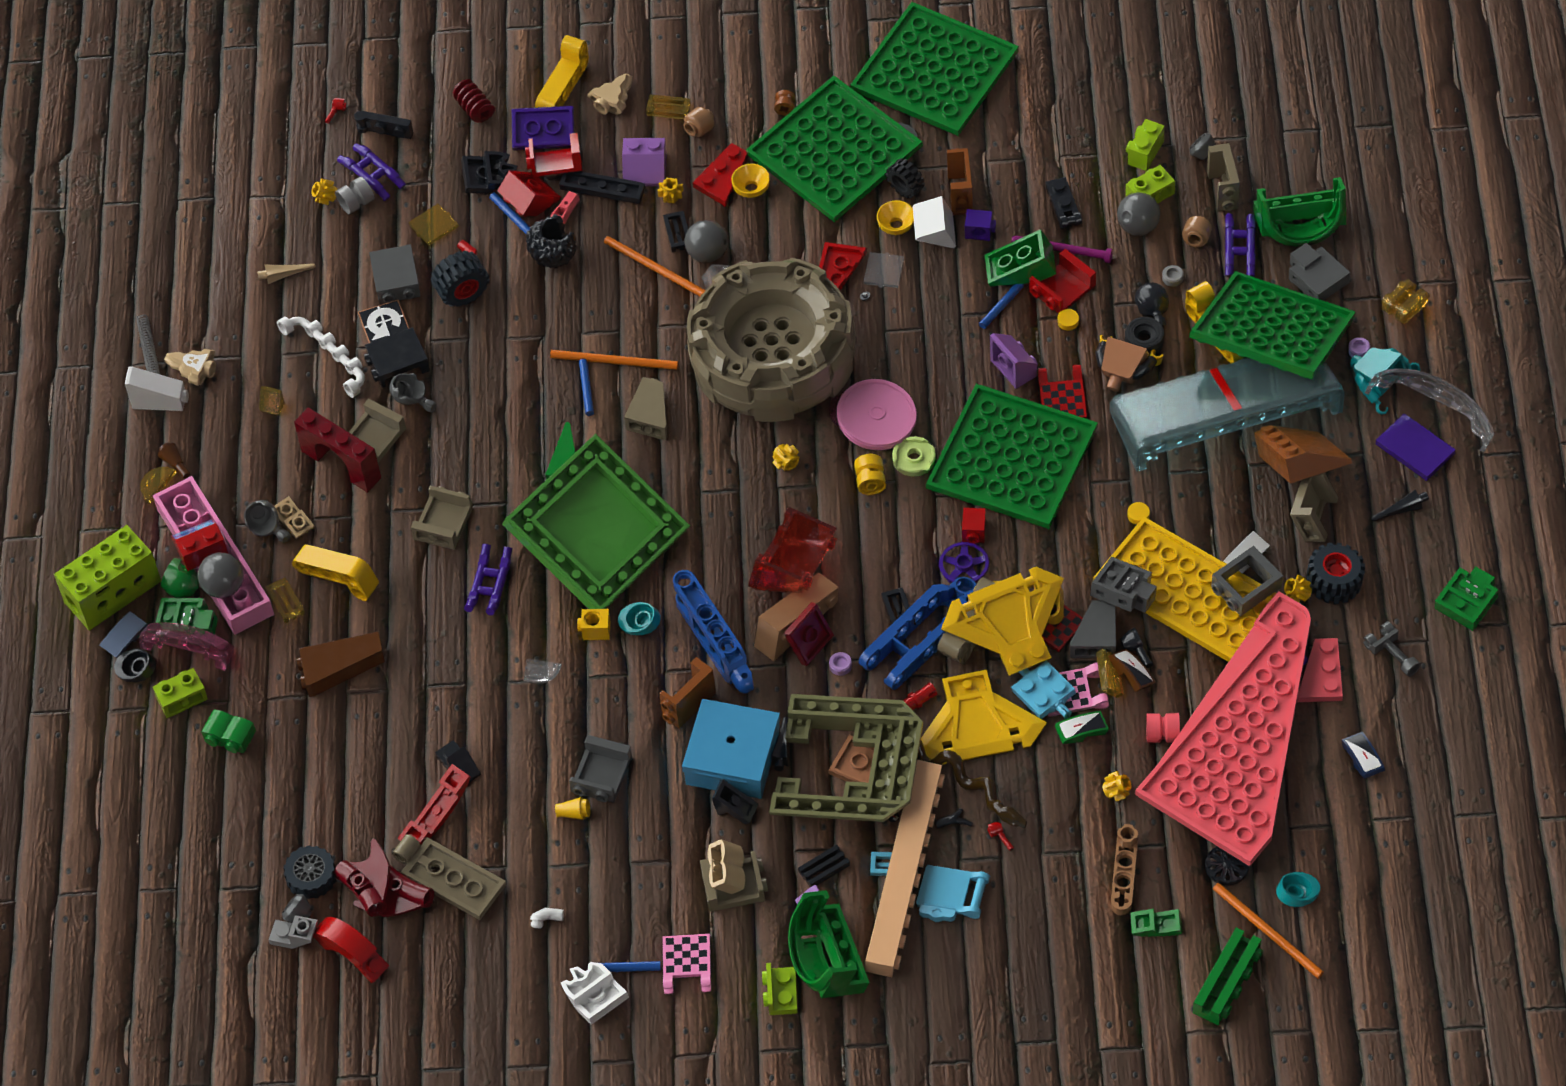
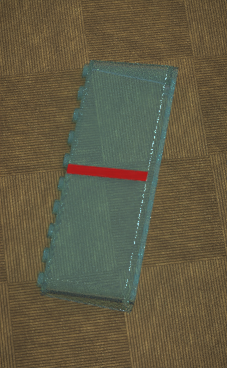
(1216, 404)

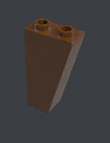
(338, 661)

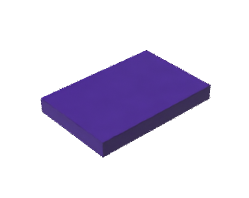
(545, 125)
(1415, 447)

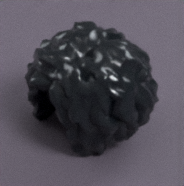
(550, 243)

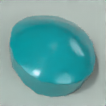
(639, 618)
(1298, 889)

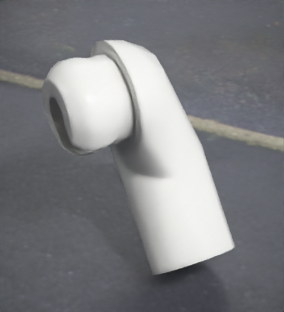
(546, 914)

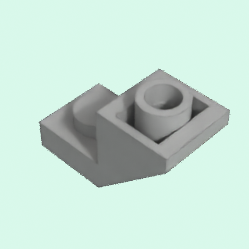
(293, 934)

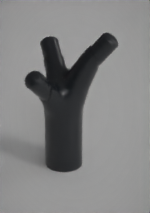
(952, 819)

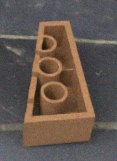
(777, 619)

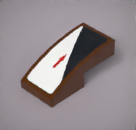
(1132, 667)

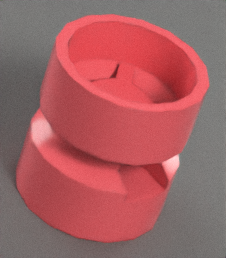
(1162, 727)

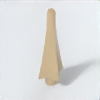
(277, 272)

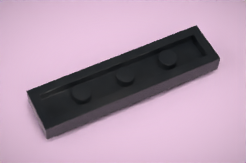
(603, 186)

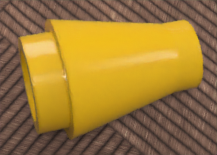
(576, 809)

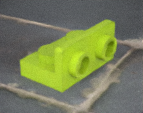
(781, 990)

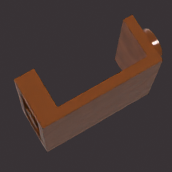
(961, 192)

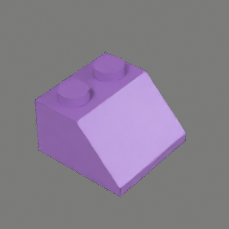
(644, 160)
(1012, 359)

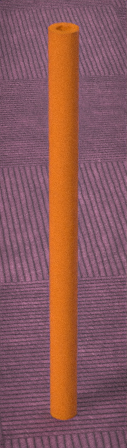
(654, 266)
(612, 359)
(1268, 930)

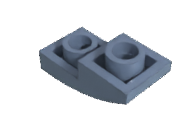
(123, 633)

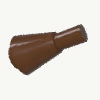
(169, 453)

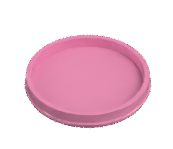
(876, 414)

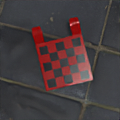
(1064, 395)
(1060, 634)

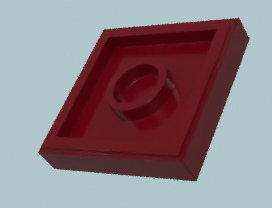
(808, 634)

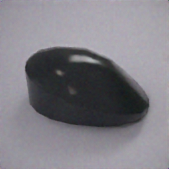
(134, 665)

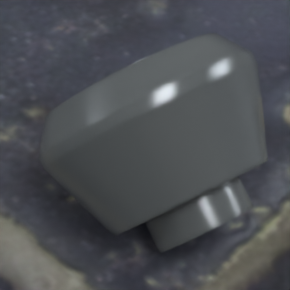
(1200, 147)
(297, 906)

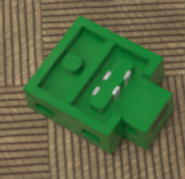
(1467, 597)
(188, 612)

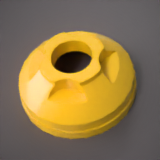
(750, 174)
(895, 211)

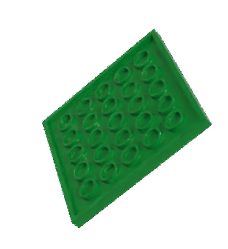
(934, 68)
(833, 148)
(1272, 325)
(1012, 456)

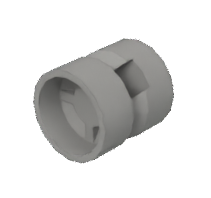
(353, 196)

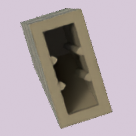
(648, 410)

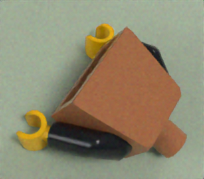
(1124, 361)

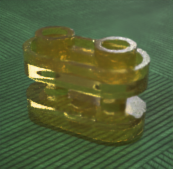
(1405, 301)

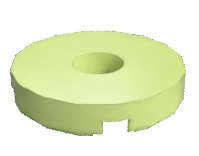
(918, 466)

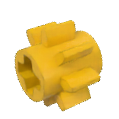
(670, 190)
(324, 191)
(785, 457)
(1298, 588)
(1117, 786)

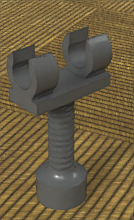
(1409, 665)

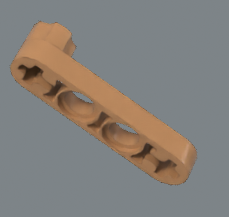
(1126, 838)

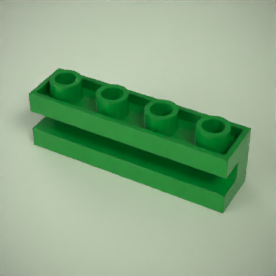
(1227, 977)

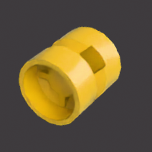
(870, 474)

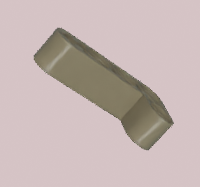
(956, 647)

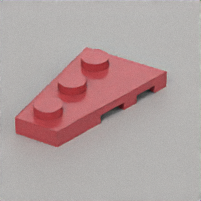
(1322, 673)

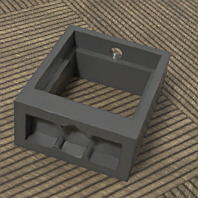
(1252, 557)

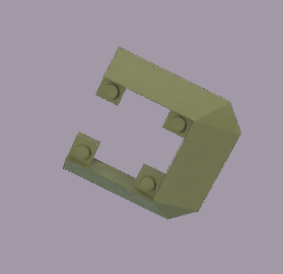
(877, 723)

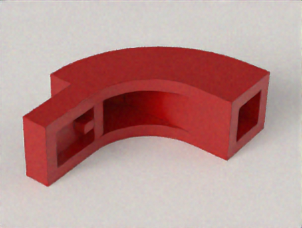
(346, 940)

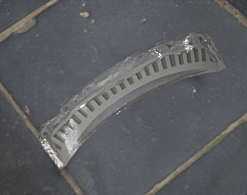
(1440, 391)

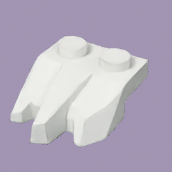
(594, 991)

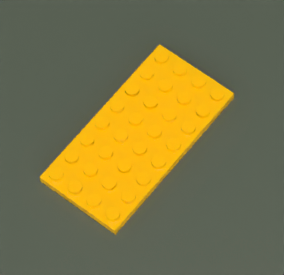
(1185, 591)

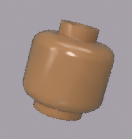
(698, 122)
(1196, 231)

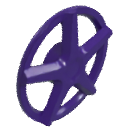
(964, 562)

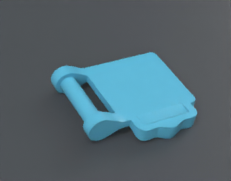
(945, 891)

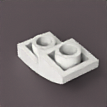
(1252, 539)

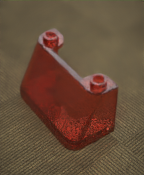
(793, 554)

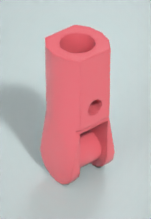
(566, 206)

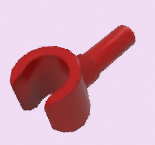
(337, 104)
(996, 829)

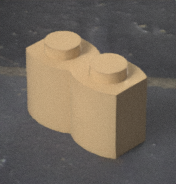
(726, 866)

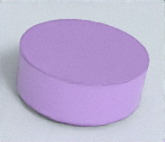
(1358, 347)
(840, 663)

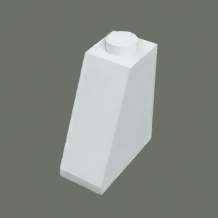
(154, 391)

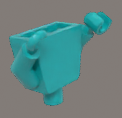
(1376, 361)

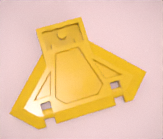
(1008, 618)
(978, 720)

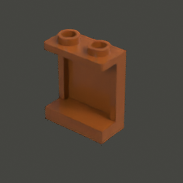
(687, 700)

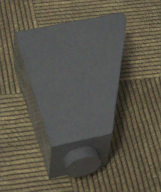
(1095, 631)

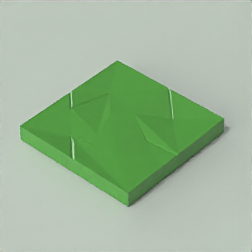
(596, 524)

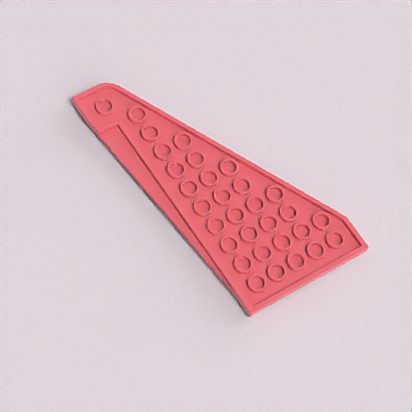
(1232, 752)

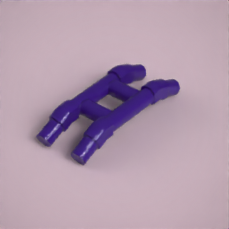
(372, 180)
(1230, 250)
(482, 571)

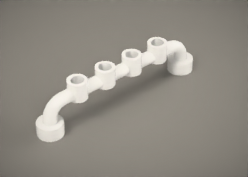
(327, 341)

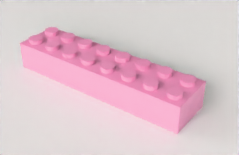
(186, 506)

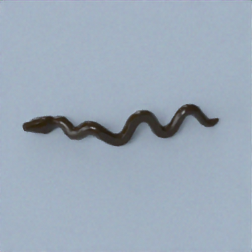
(1005, 813)

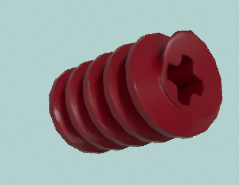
(473, 101)

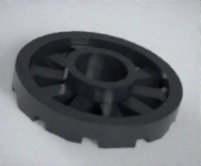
(1226, 866)

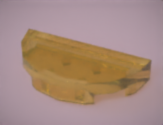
(155, 481)

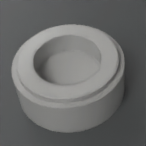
(1172, 275)

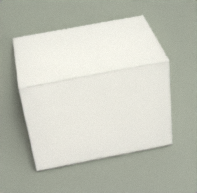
(934, 222)

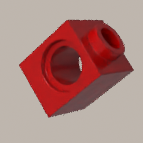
(974, 525)

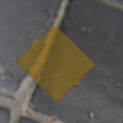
(433, 224)

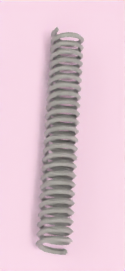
(145, 346)

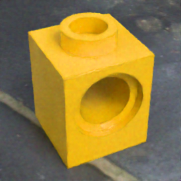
(601, 630)

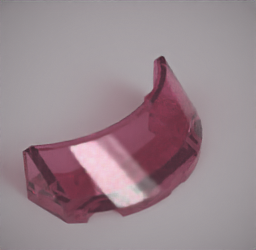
(187, 638)

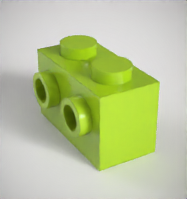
(1145, 144)
(1153, 182)
(180, 692)

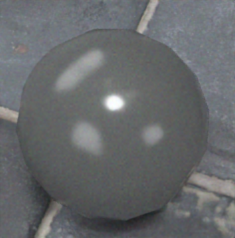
(1138, 214)
(706, 241)
(220, 575)

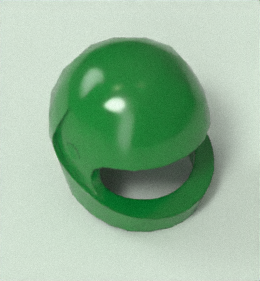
(179, 581)

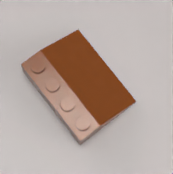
(1298, 452)

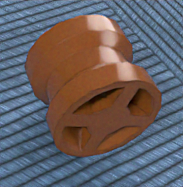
(784, 102)

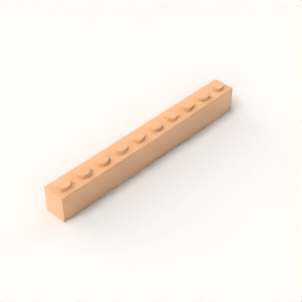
(903, 871)

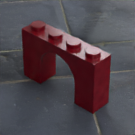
(320, 435)

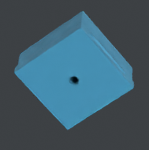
(732, 746)

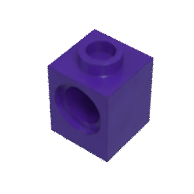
(979, 225)

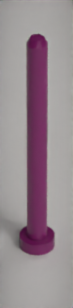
(1106, 255)

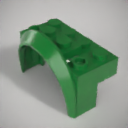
(1321, 204)
(807, 955)

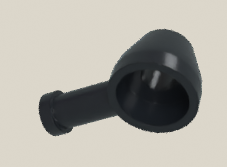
(1132, 642)

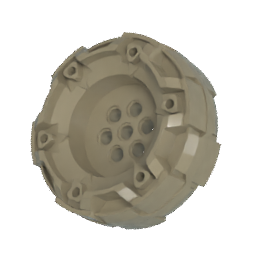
(771, 339)

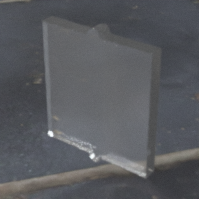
(883, 270)

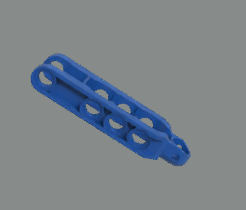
(696, 612)
(892, 637)

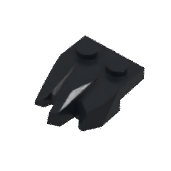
(485, 172)

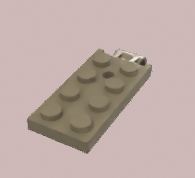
(458, 879)

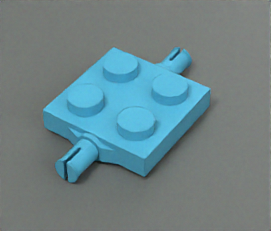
(1044, 690)

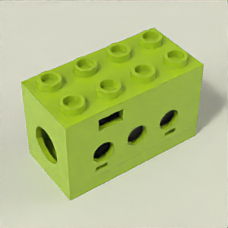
(107, 577)

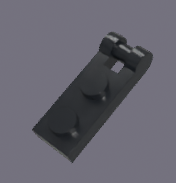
(383, 124)
(1063, 202)

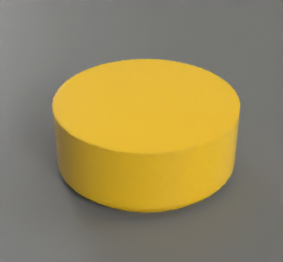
(1068, 319)
(1137, 511)

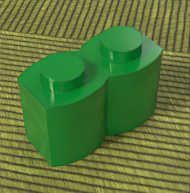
(228, 731)

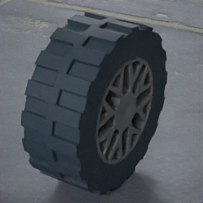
(310, 871)

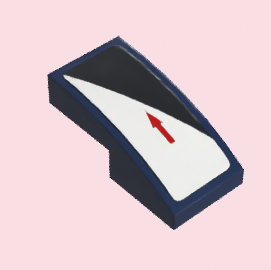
(1363, 755)

